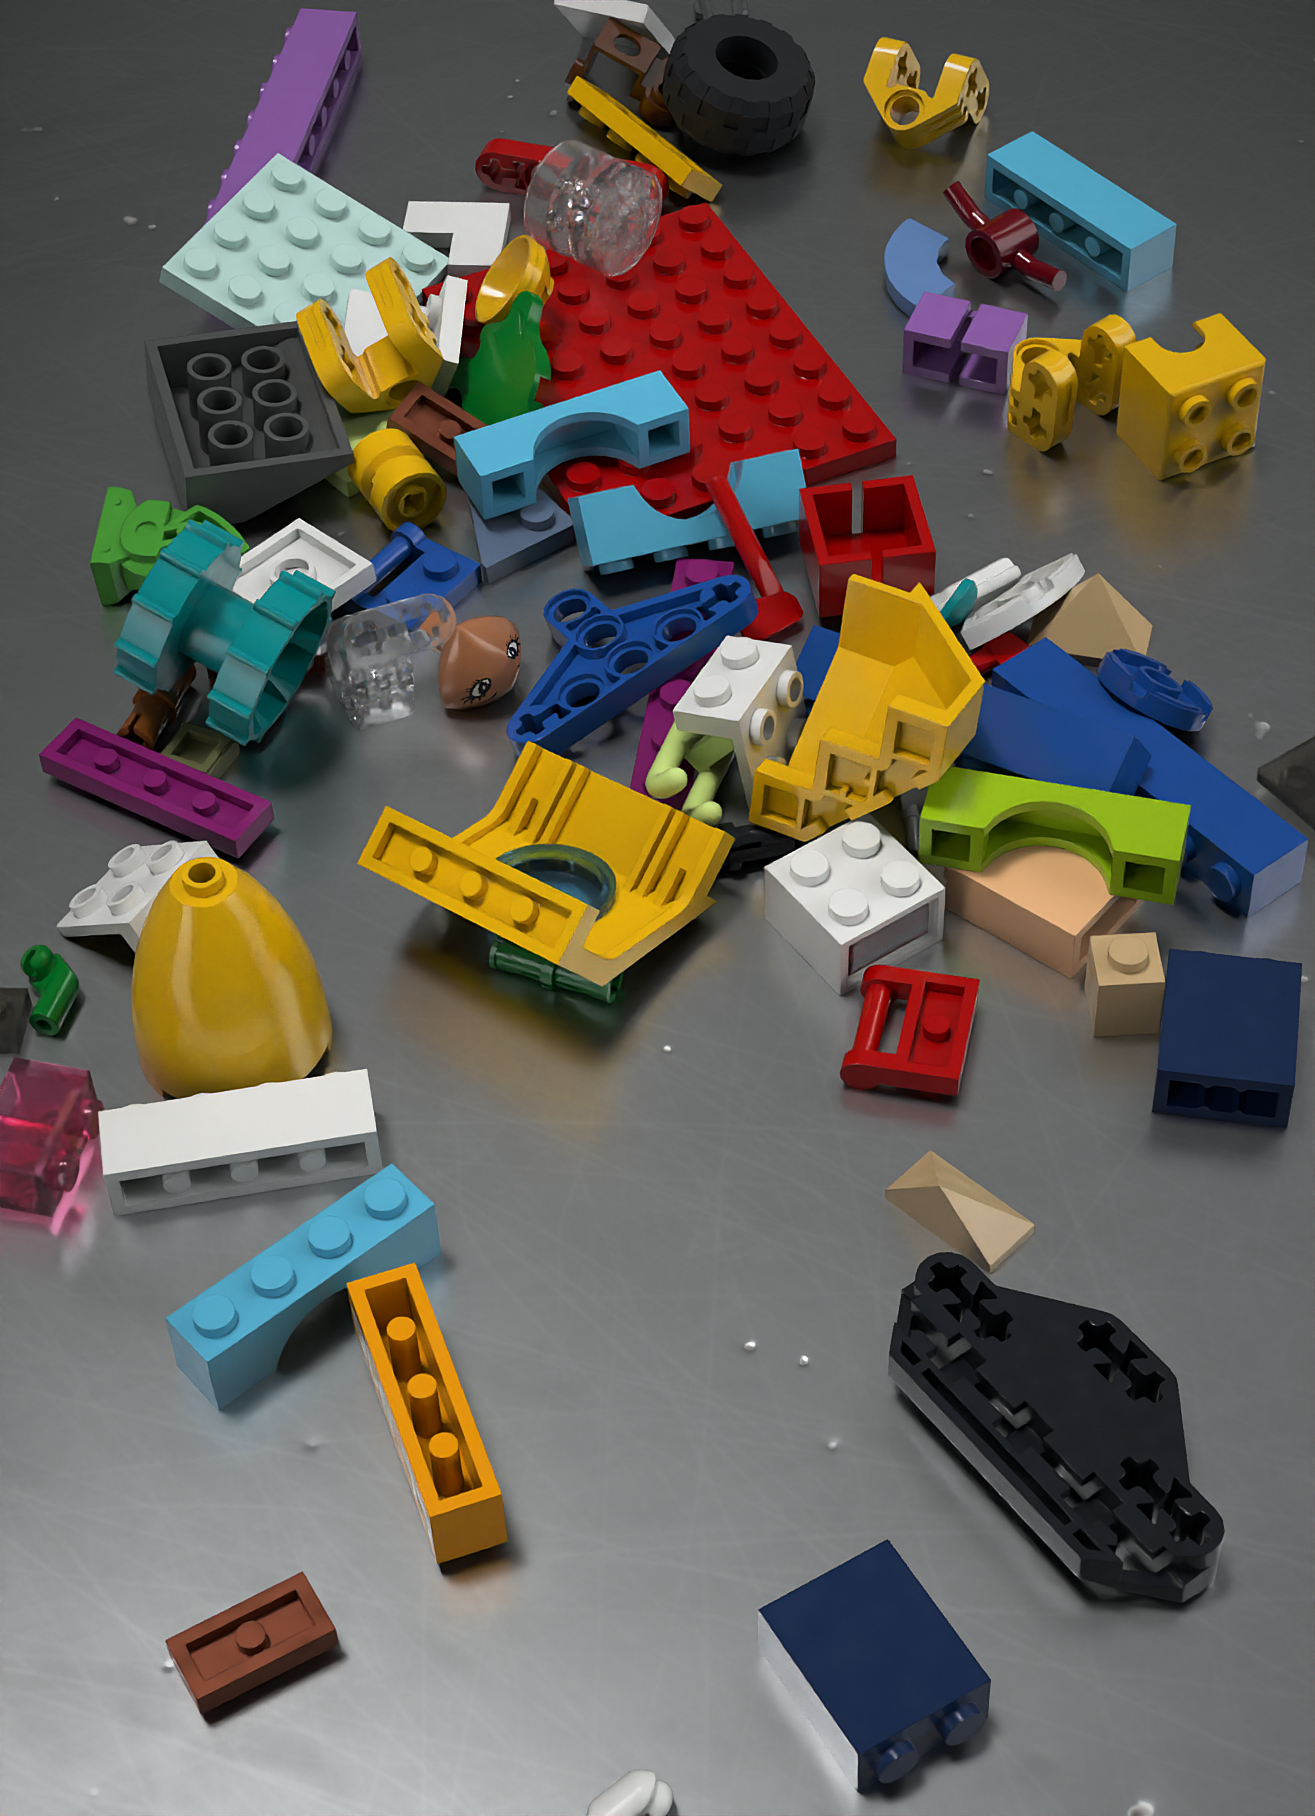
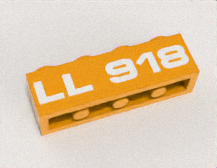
(427, 1413)

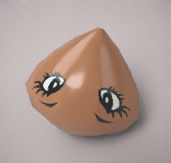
(477, 661)

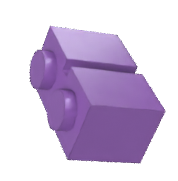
(947, 328)

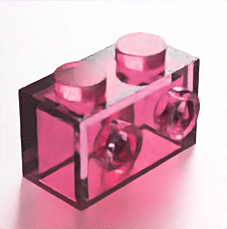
(43, 1131)

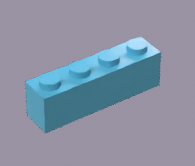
(1081, 211)

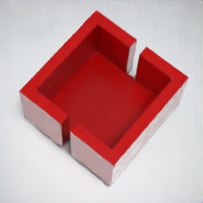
(890, 549)

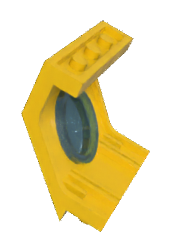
(562, 866)

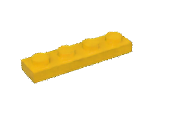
(631, 132)

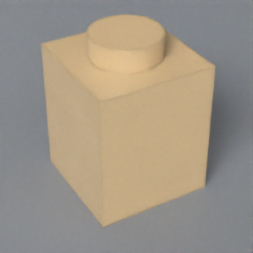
(1124, 984)

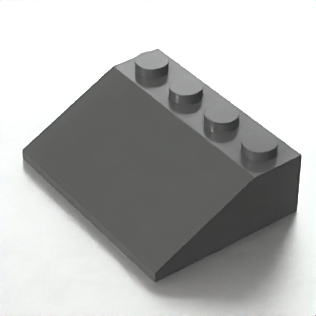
(243, 418)

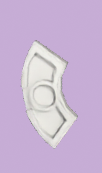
(1023, 601)

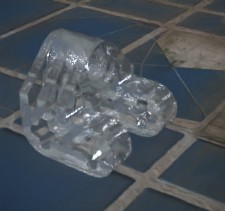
(377, 677)

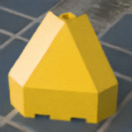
(884, 720)

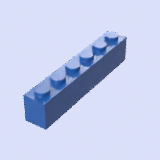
(1019, 734)
(1232, 838)

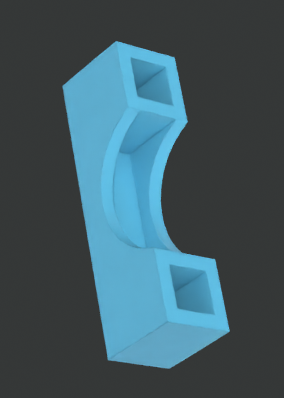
(630, 421)
(621, 525)
(241, 1324)

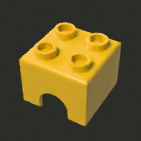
(1191, 404)

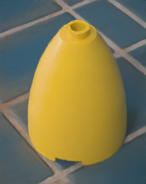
(224, 986)

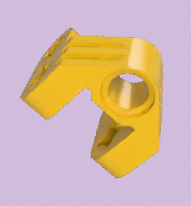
(894, 84)
(388, 367)
(1057, 372)

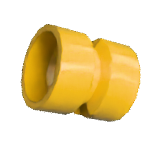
(397, 479)

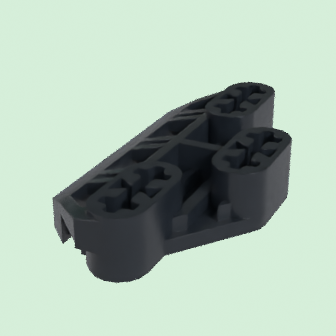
(1080, 1400)

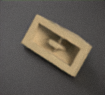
(1092, 622)
(960, 1211)

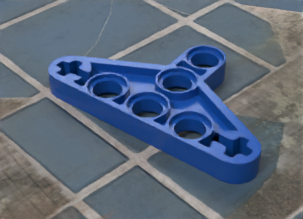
(640, 637)

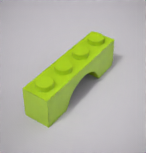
(1127, 838)

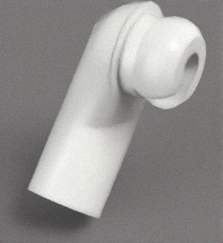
(633, 1795)

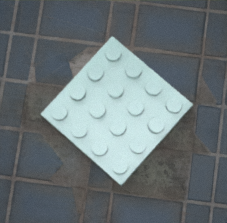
(289, 245)

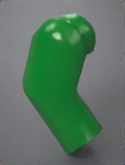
(53, 983)

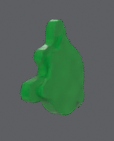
(507, 366)

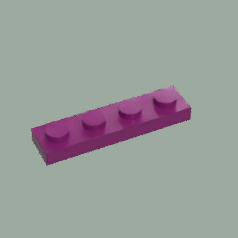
(157, 787)

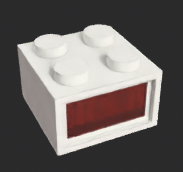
(854, 902)

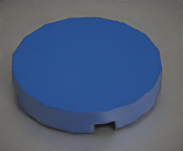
(1149, 689)

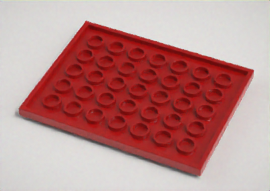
(722, 343)

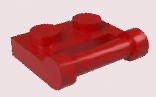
(932, 1034)

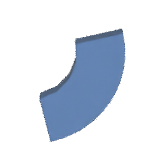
(913, 265)

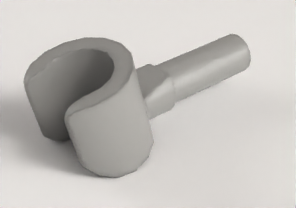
(909, 806)

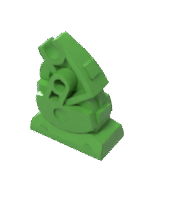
(133, 536)

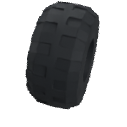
(738, 84)

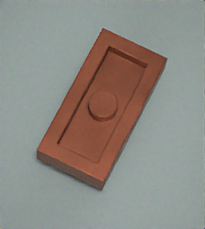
(432, 424)
(252, 1642)

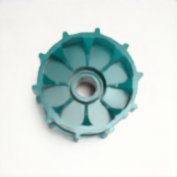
(193, 616)

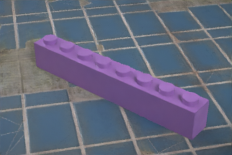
(298, 98)

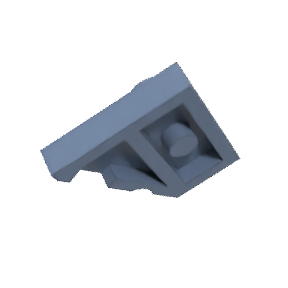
(520, 536)

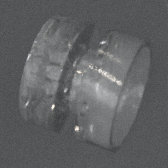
(593, 207)

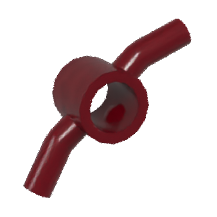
(1002, 241)

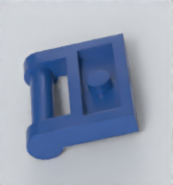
(433, 572)

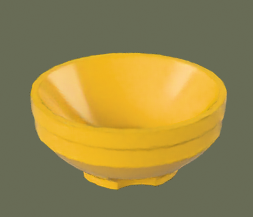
(516, 269)

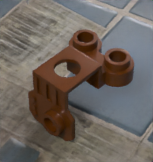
(651, 69)

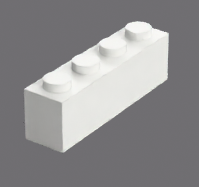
(239, 1142)

